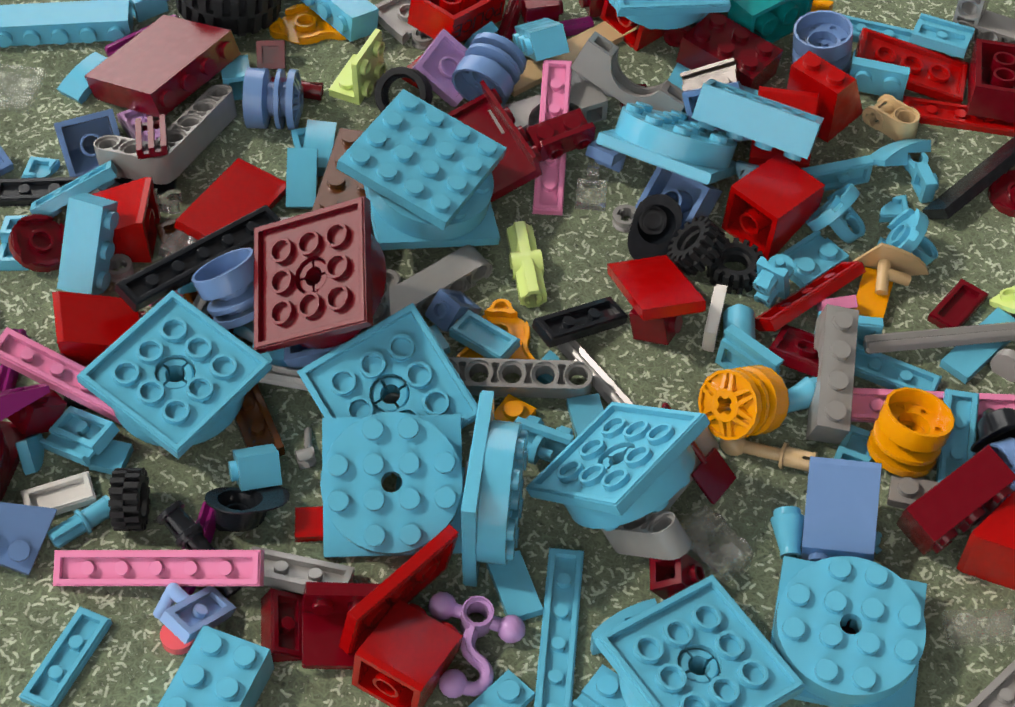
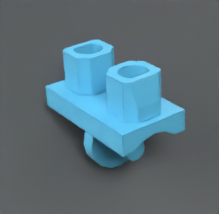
(773, 279)
(544, 441)

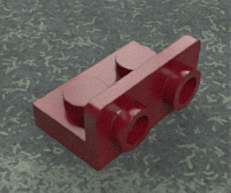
(561, 134)

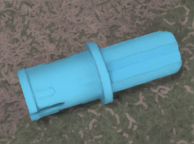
(80, 522)

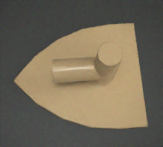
(892, 265)

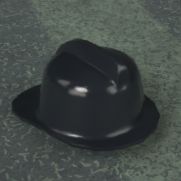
(654, 226)
(994, 427)
(244, 510)

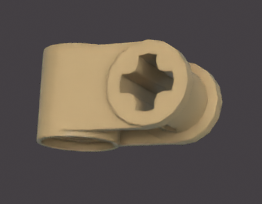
(894, 118)

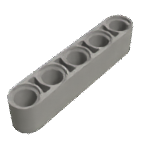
(529, 371)

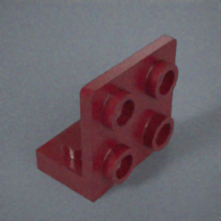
(323, 621)

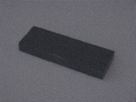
(579, 321)

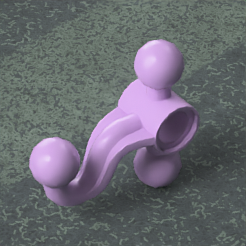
(510, 629)

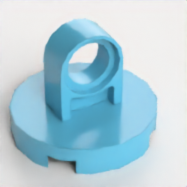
(838, 213)
(908, 234)

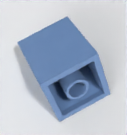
(841, 509)

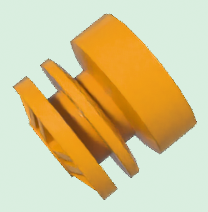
(744, 401)
(910, 432)

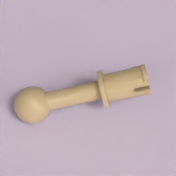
(787, 455)

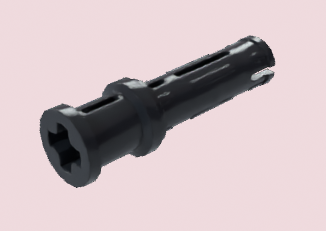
(189, 535)

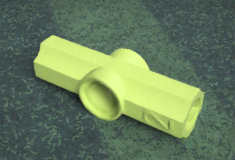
(526, 264)

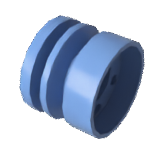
(826, 35)
(492, 60)
(266, 98)
(229, 287)

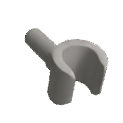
(306, 456)

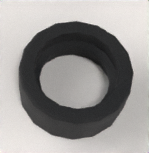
(393, 74)

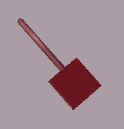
(712, 473)

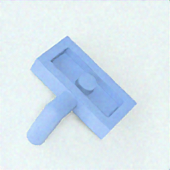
(192, 612)

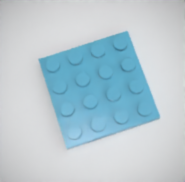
(422, 159)

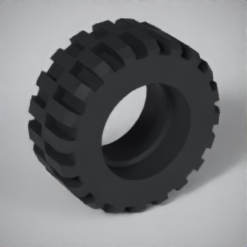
(234, 15)

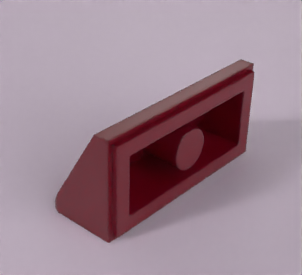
(282, 625)

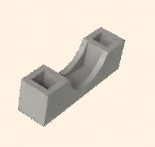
(600, 65)
(582, 95)
(832, 400)

